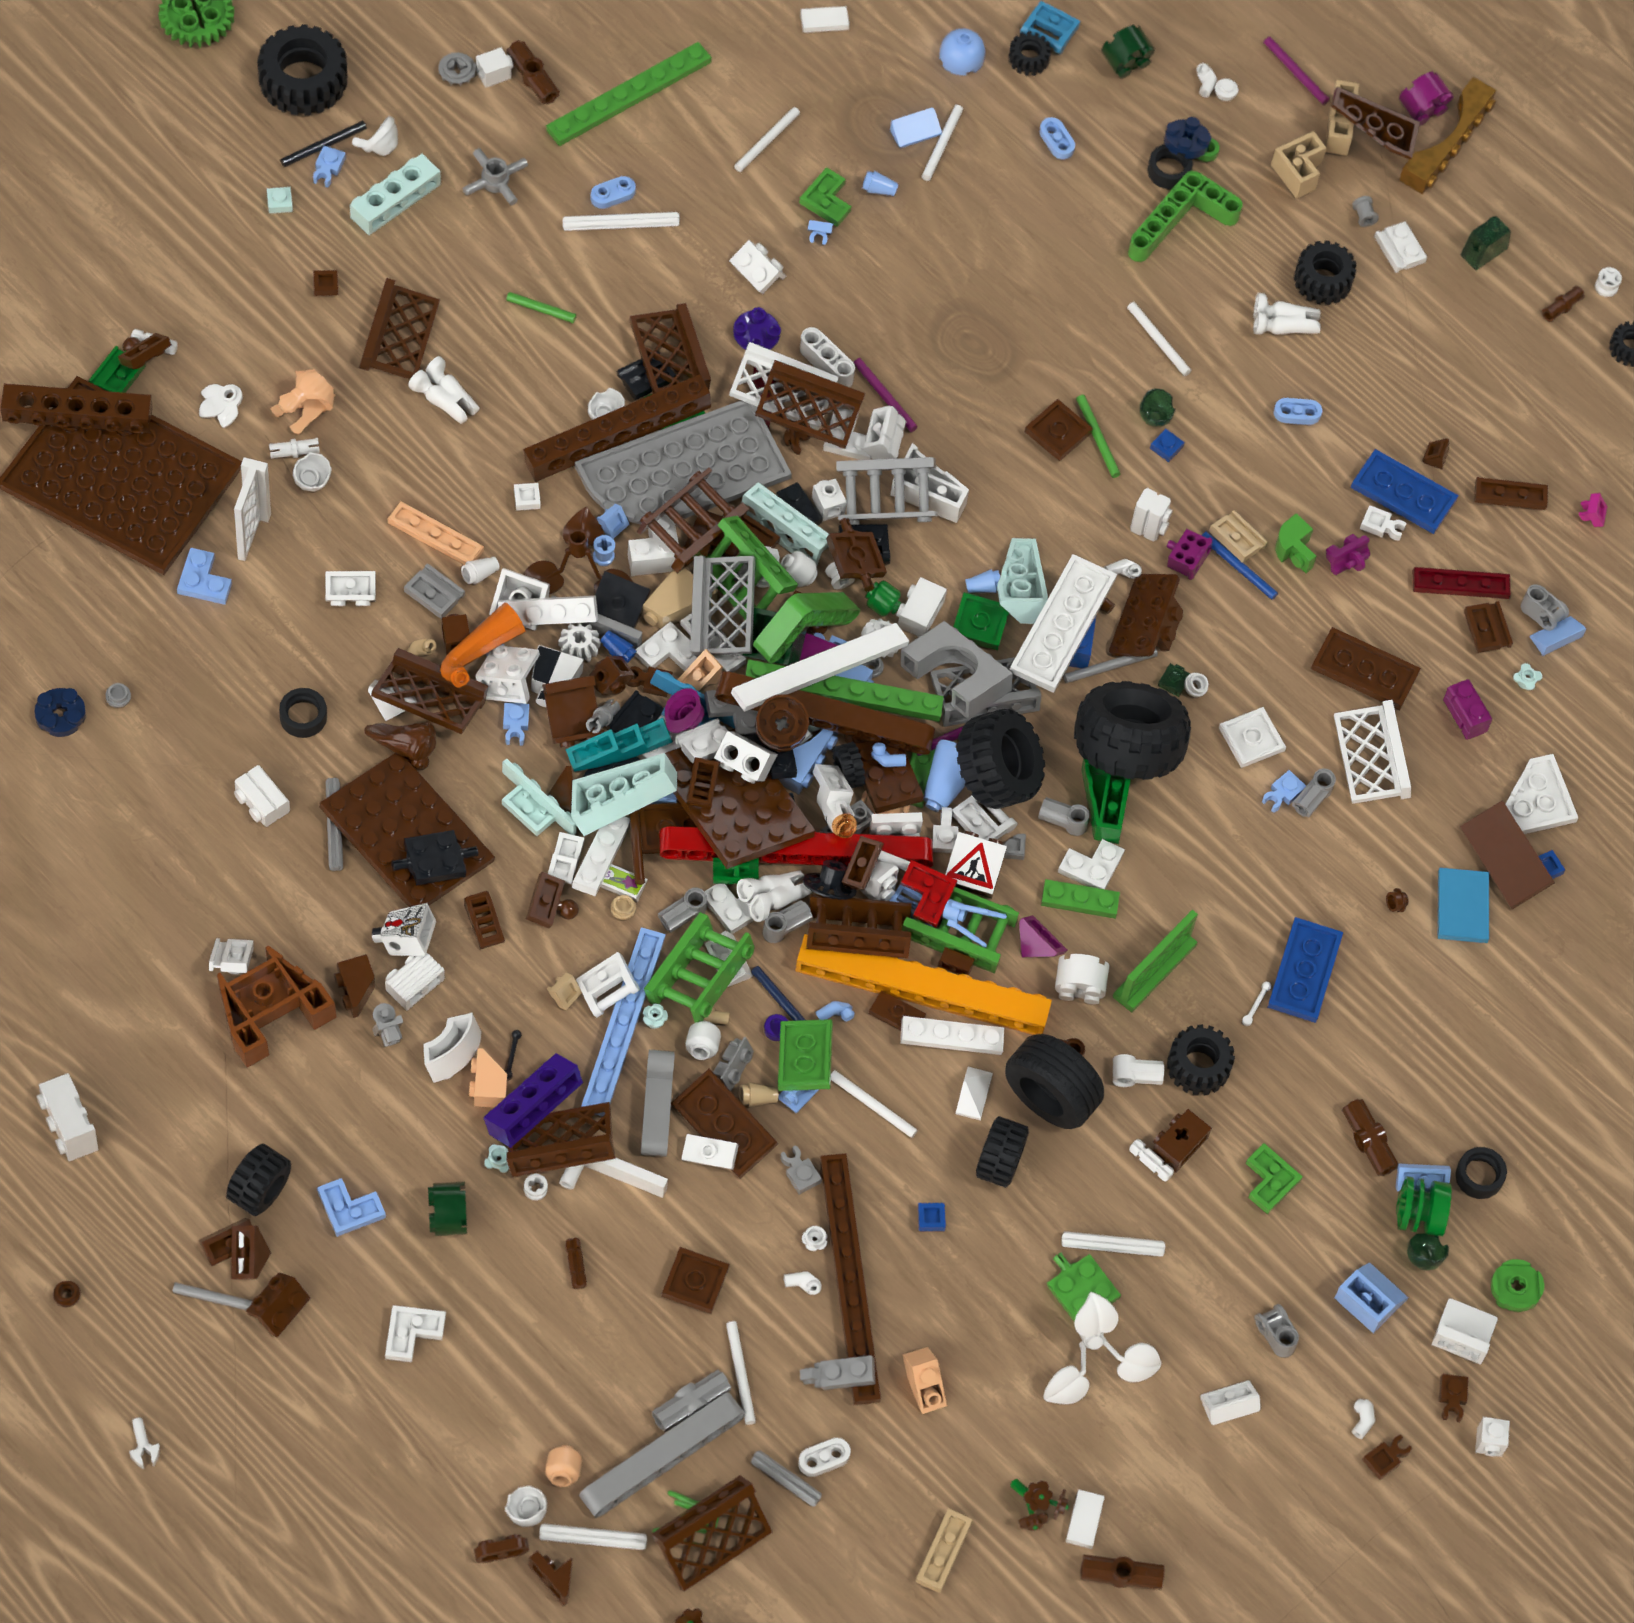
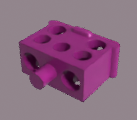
(1189, 553)

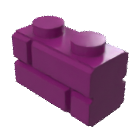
(1467, 709)

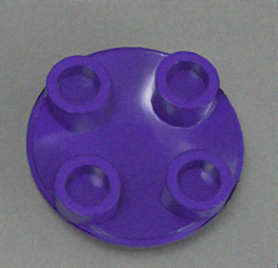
(758, 328)

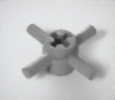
(495, 176)

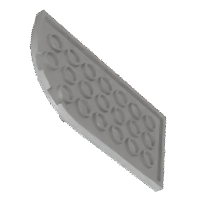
(659, 465)

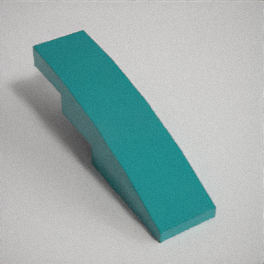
(619, 746)

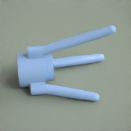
(957, 911)

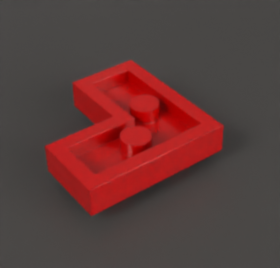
(935, 889)

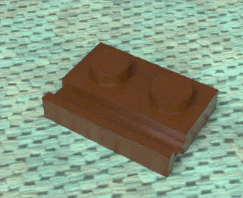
(1488, 627)

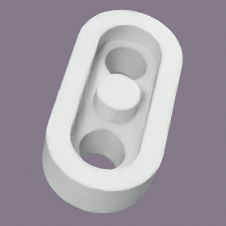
(823, 1458)

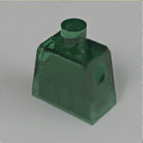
(1493, 239)

